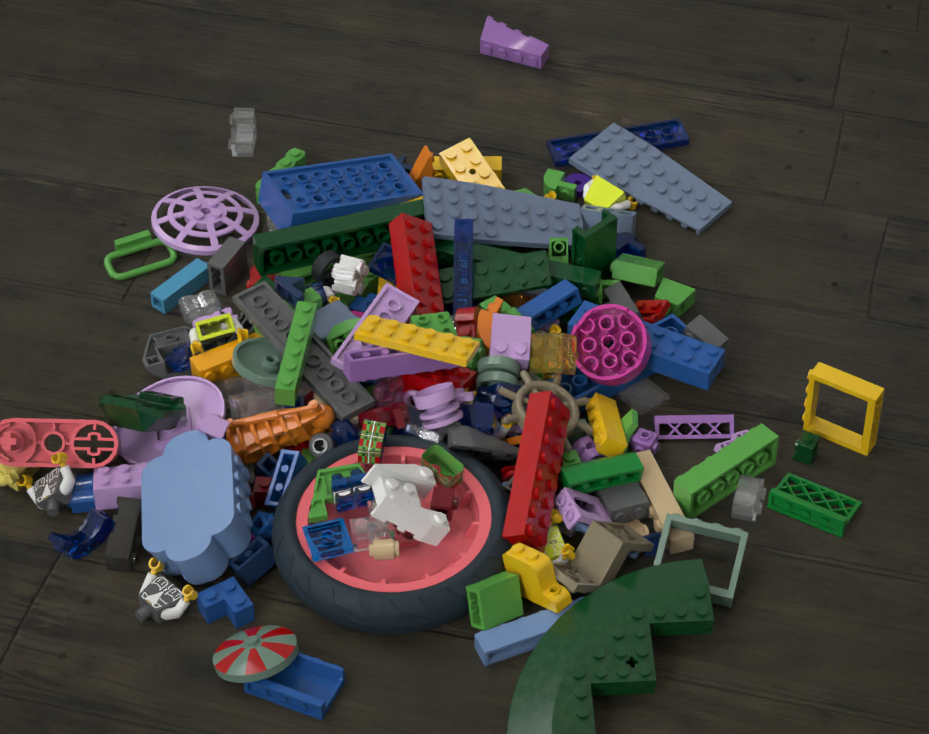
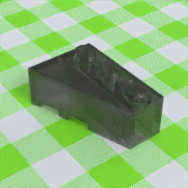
(126, 537)

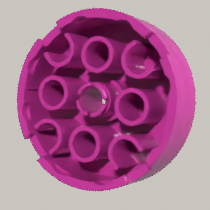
(627, 354)

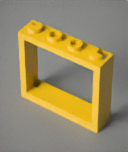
(851, 385)

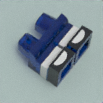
(350, 491)

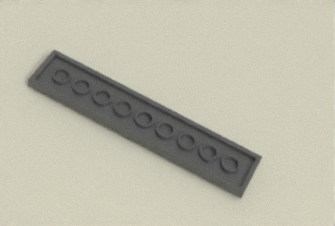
(329, 382)

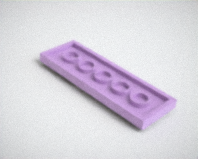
(388, 304)

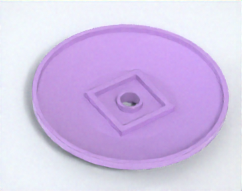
(199, 397)

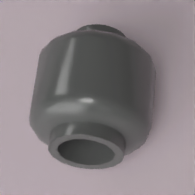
(316, 442)

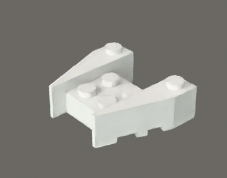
(397, 499)

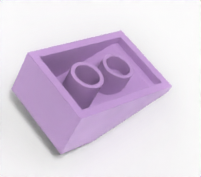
(511, 337)

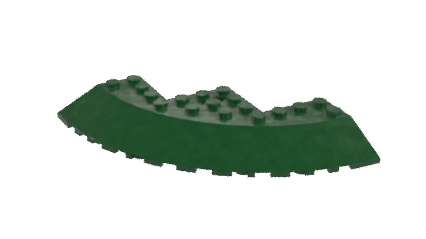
(607, 646)

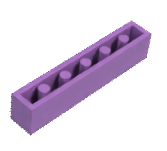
(386, 362)

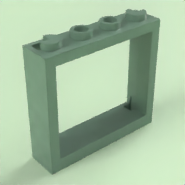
(718, 595)

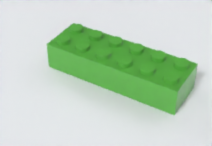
(720, 473)

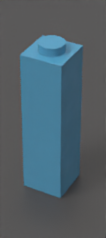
(180, 285)

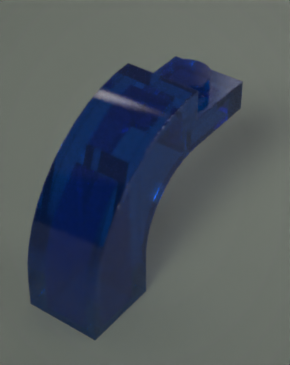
(86, 538)

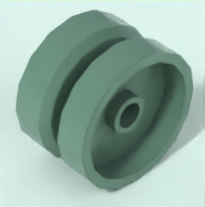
(496, 370)

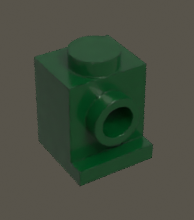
(806, 448)

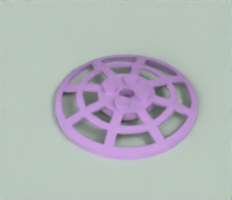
(195, 218)

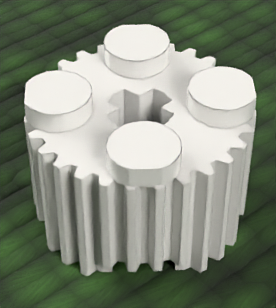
(349, 275)

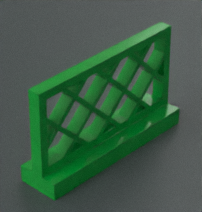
(809, 511)

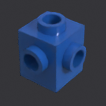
(263, 525)

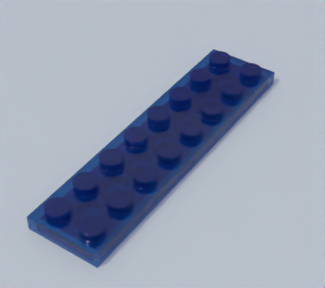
(658, 134)

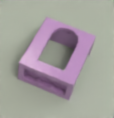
(572, 513)

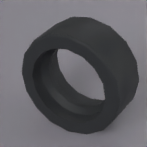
(320, 266)

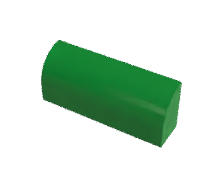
(602, 473)

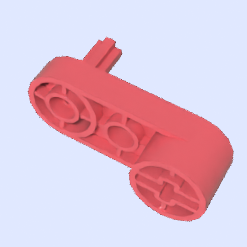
(24, 452)

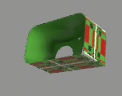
(446, 461)

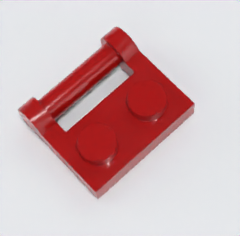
(653, 310)

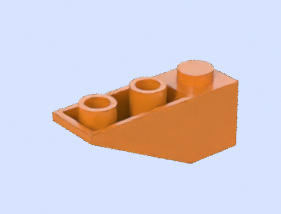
(423, 167)

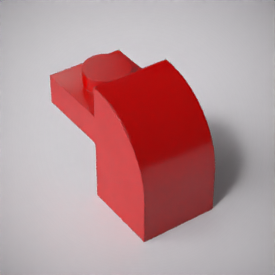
(467, 321)

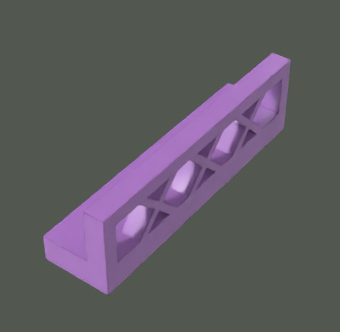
(694, 419)

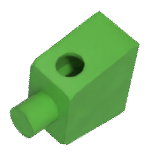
(679, 295)

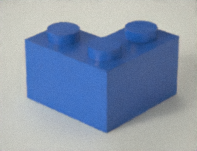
(226, 599)

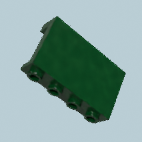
(596, 246)

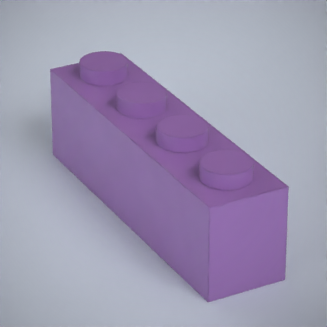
(512, 45)

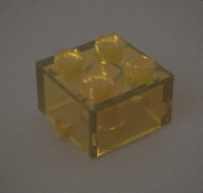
(553, 354)

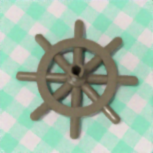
(519, 399)

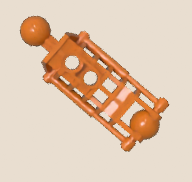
(277, 429)

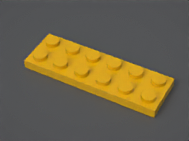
(417, 340)

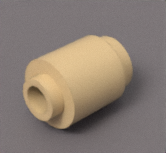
(384, 549)

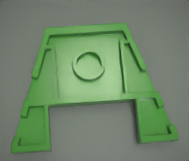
(323, 492)

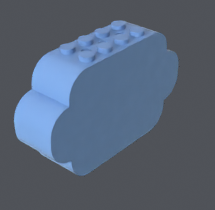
(196, 507)

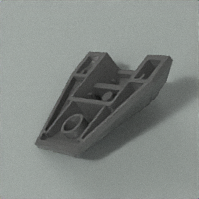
(162, 344)
(477, 443)

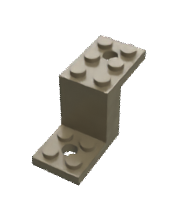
(599, 556)

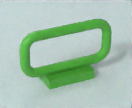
(132, 244)

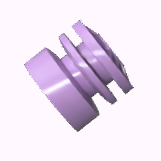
(438, 408)

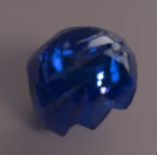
(180, 358)

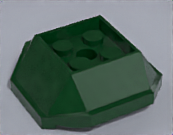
(143, 412)

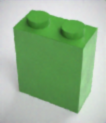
(637, 269)
(494, 600)

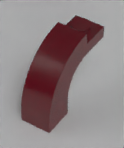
(393, 415)

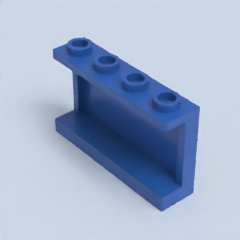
(303, 686)

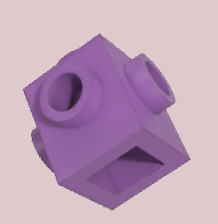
(644, 440)

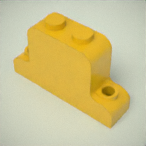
(536, 577)

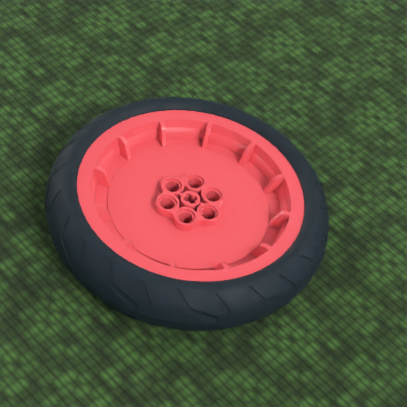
(421, 585)

